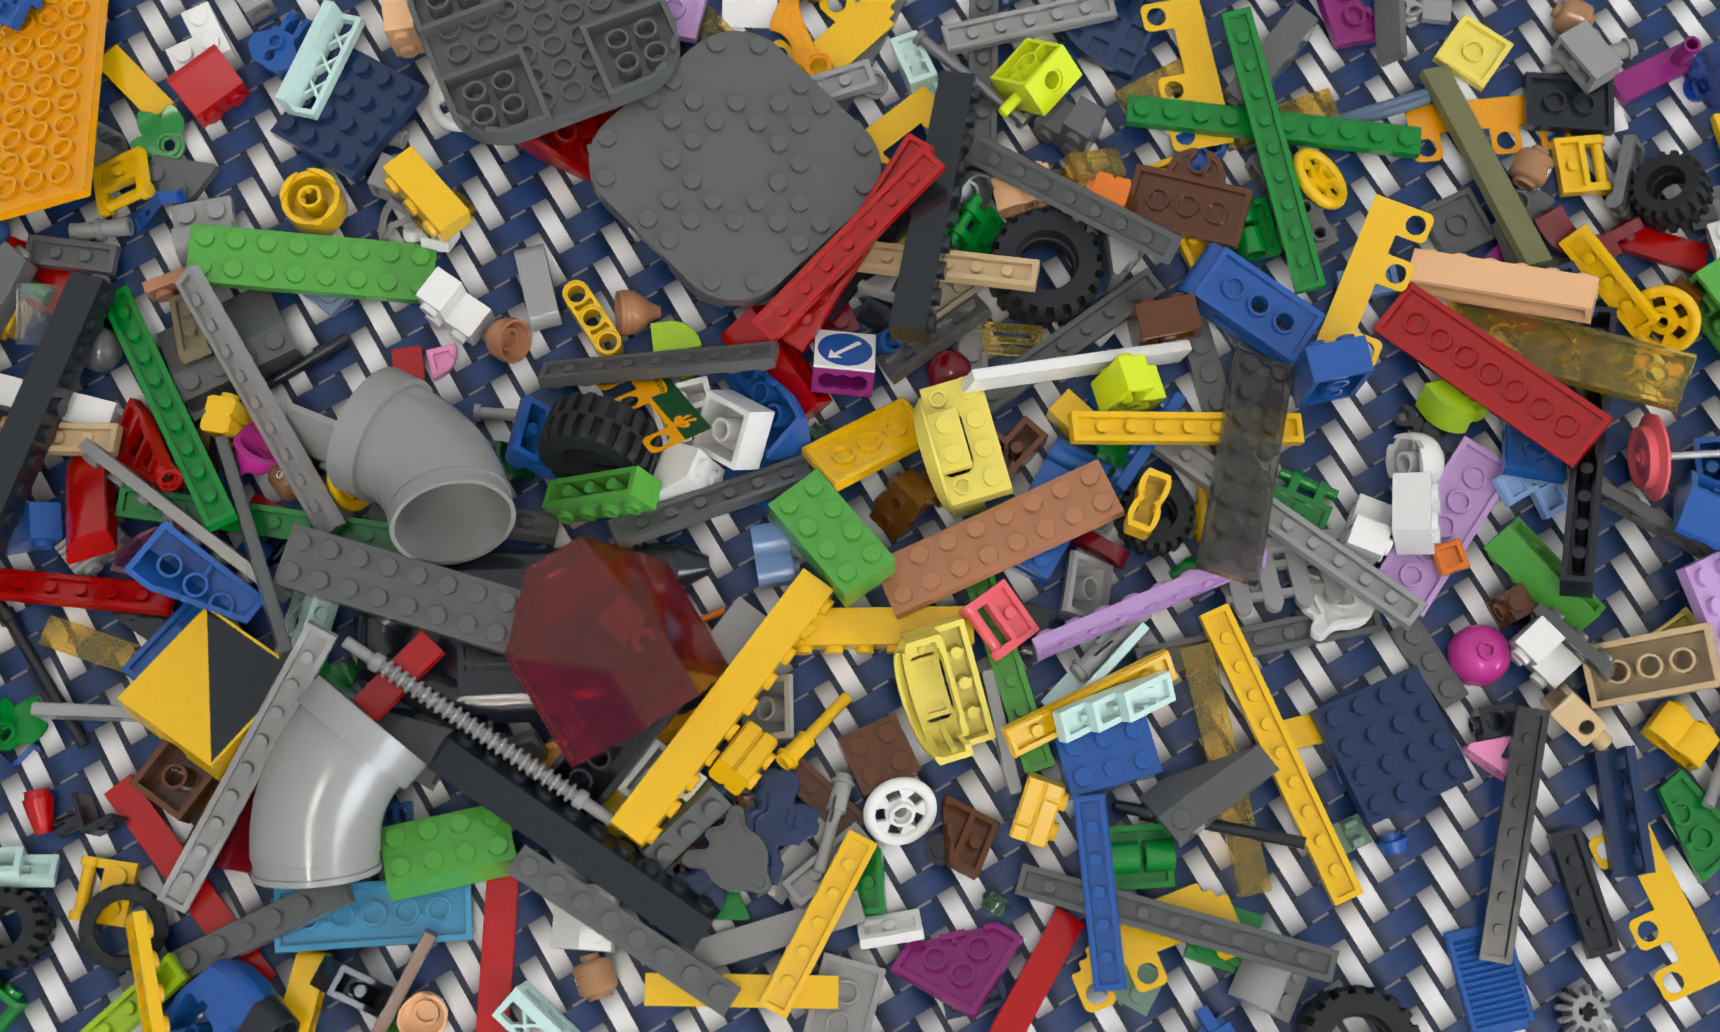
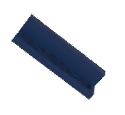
(1622, 812)

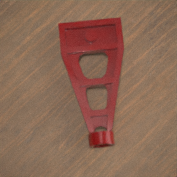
(138, 421)

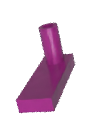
(1655, 71)

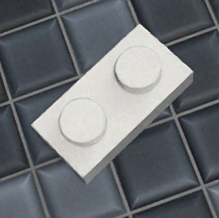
(890, 929)

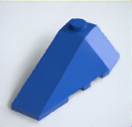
(789, 425)
(185, 572)

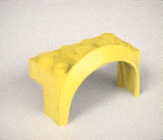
(947, 452)
(925, 692)

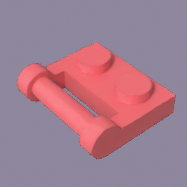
(1008, 616)

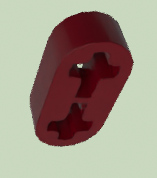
(1102, 549)

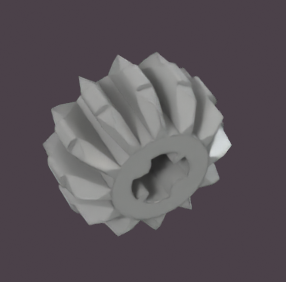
(1588, 1000)

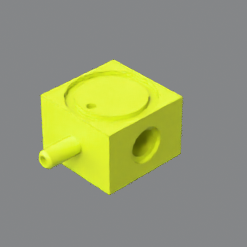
(1035, 77)

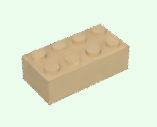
(1657, 666)

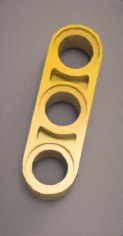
(589, 308)
(302, 997)

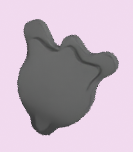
(735, 856)

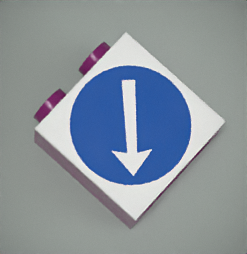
(843, 363)

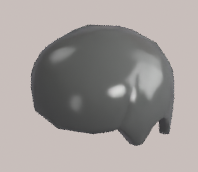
(975, 183)
(105, 352)

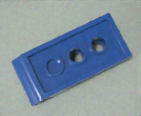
(1227, 289)
(1060, 460)

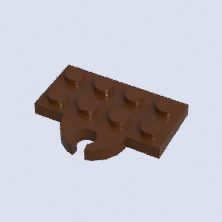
(1191, 200)

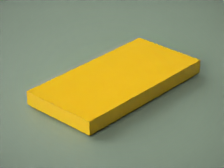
(864, 445)

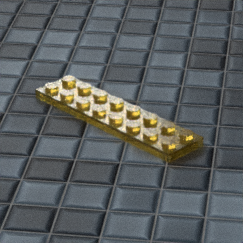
(1590, 356)

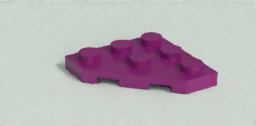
(959, 965)

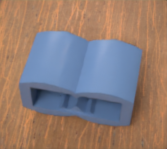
(773, 556)

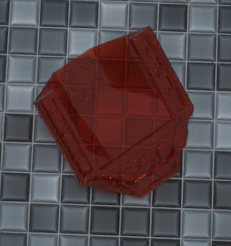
(607, 645)

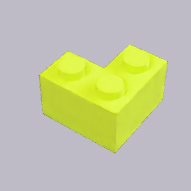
(1128, 385)

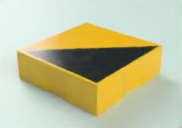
(204, 690)

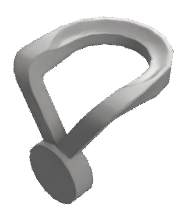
(391, 203)

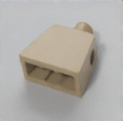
(1571, 710)

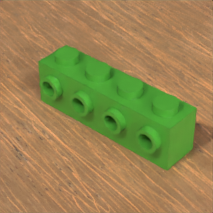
(602, 495)
(1539, 570)

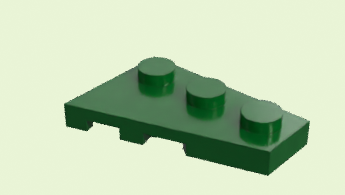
(1693, 824)

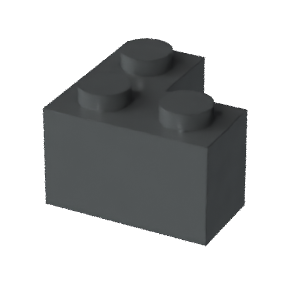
(1070, 125)

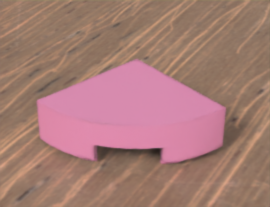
(442, 360)

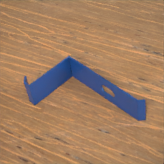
(158, 199)
(23, 756)

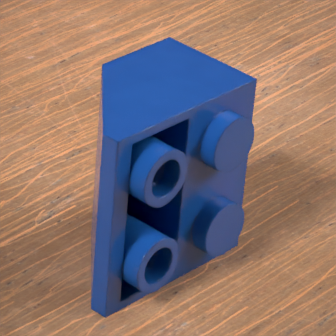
(1698, 509)

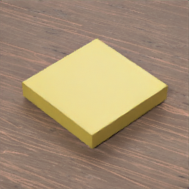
(1473, 52)

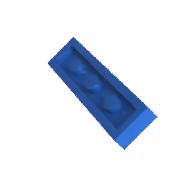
(1138, 454)

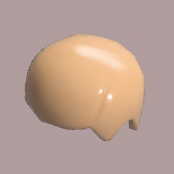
(422, 1013)

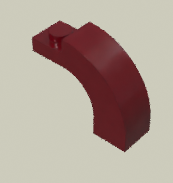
(1555, 225)

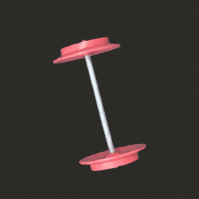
(1651, 456)

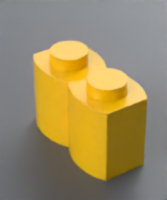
(1147, 504)
(1680, 735)

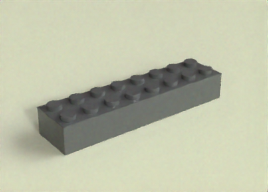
(398, 588)

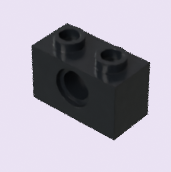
(351, 986)

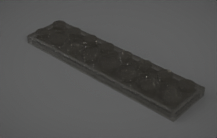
(1245, 468)

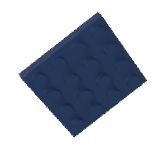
(358, 118)
(1391, 746)

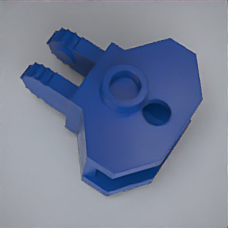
(279, 45)

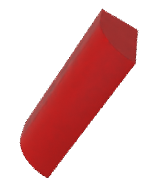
(790, 368)
(89, 511)

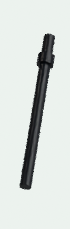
(320, 353)
(9, 619)
(1222, 827)

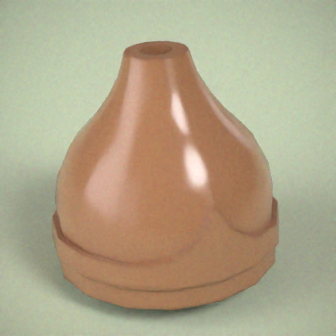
(633, 312)
(508, 339)

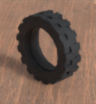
(101, 900)

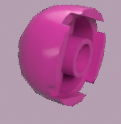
(1478, 655)

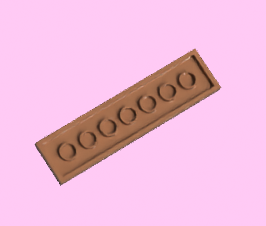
(1001, 538)

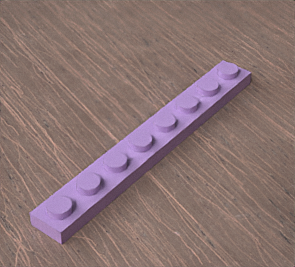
(1130, 609)

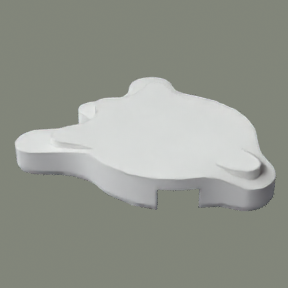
(1329, 617)

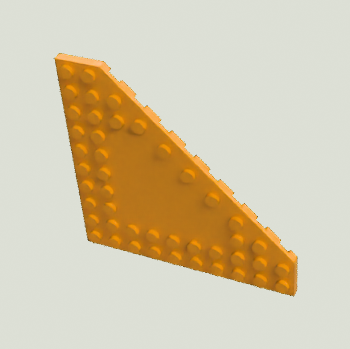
(50, 104)

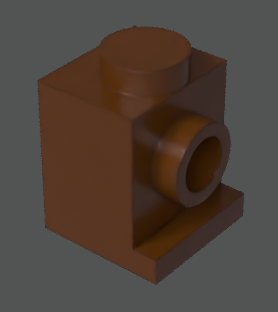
(1511, 606)

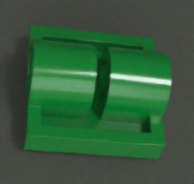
(1259, 233)
(1142, 857)

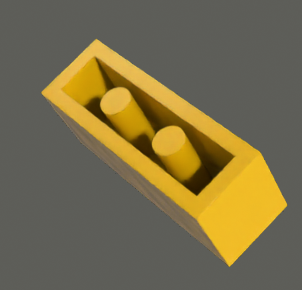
(426, 195)

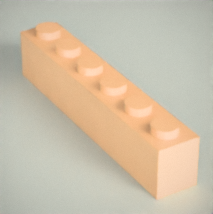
(1506, 285)

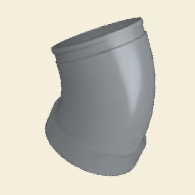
(423, 468)
(325, 794)

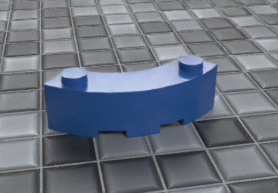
(37, 529)

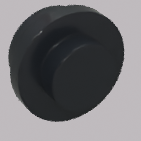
(935, 850)

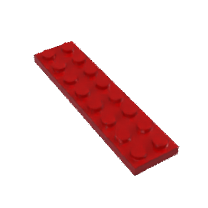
(1493, 375)

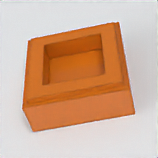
(1450, 558)

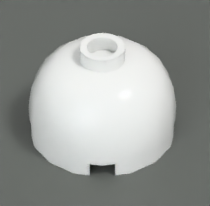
(1415, 454)

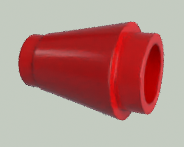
(40, 810)

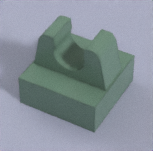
(1352, 833)

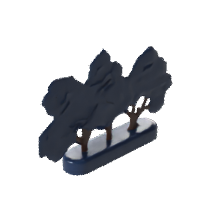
(774, 820)

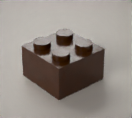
(878, 754)
(174, 782)

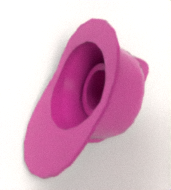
(252, 452)

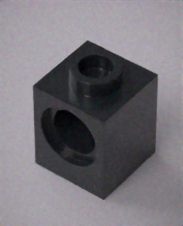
(1502, 713)

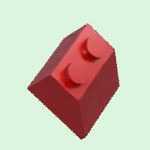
(208, 86)

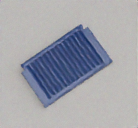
(1490, 992)

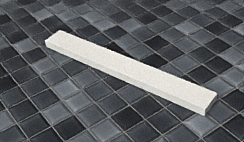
(1068, 366)

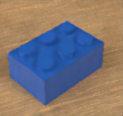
(1331, 370)
(1107, 758)

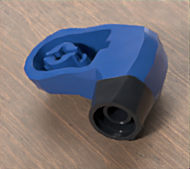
(230, 999)

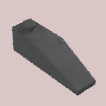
(1200, 795)

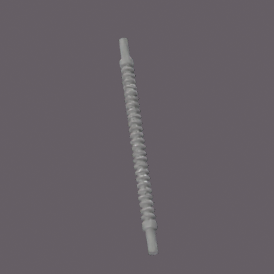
(377, 662)

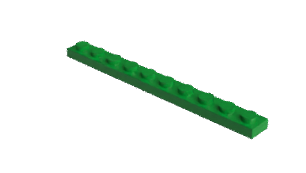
(1299, 128)
(1273, 151)
(170, 412)
(268, 520)

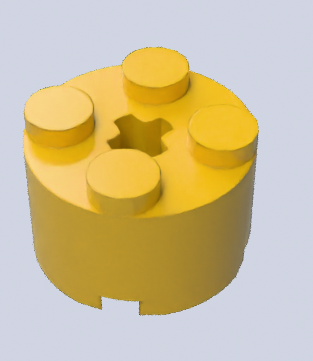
(313, 202)

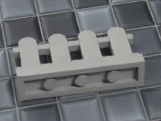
(1271, 594)

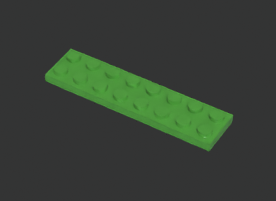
(310, 263)

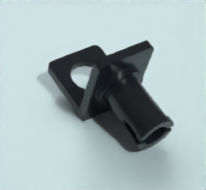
(87, 819)

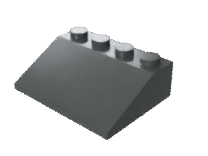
(263, 334)

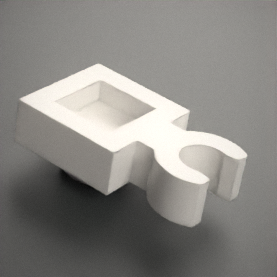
(416, 234)

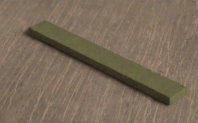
(1485, 167)

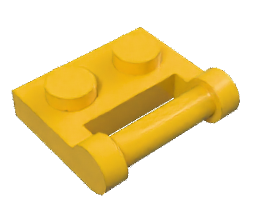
(1573, 169)
(120, 173)
(114, 873)

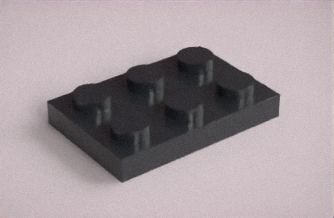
(1561, 106)

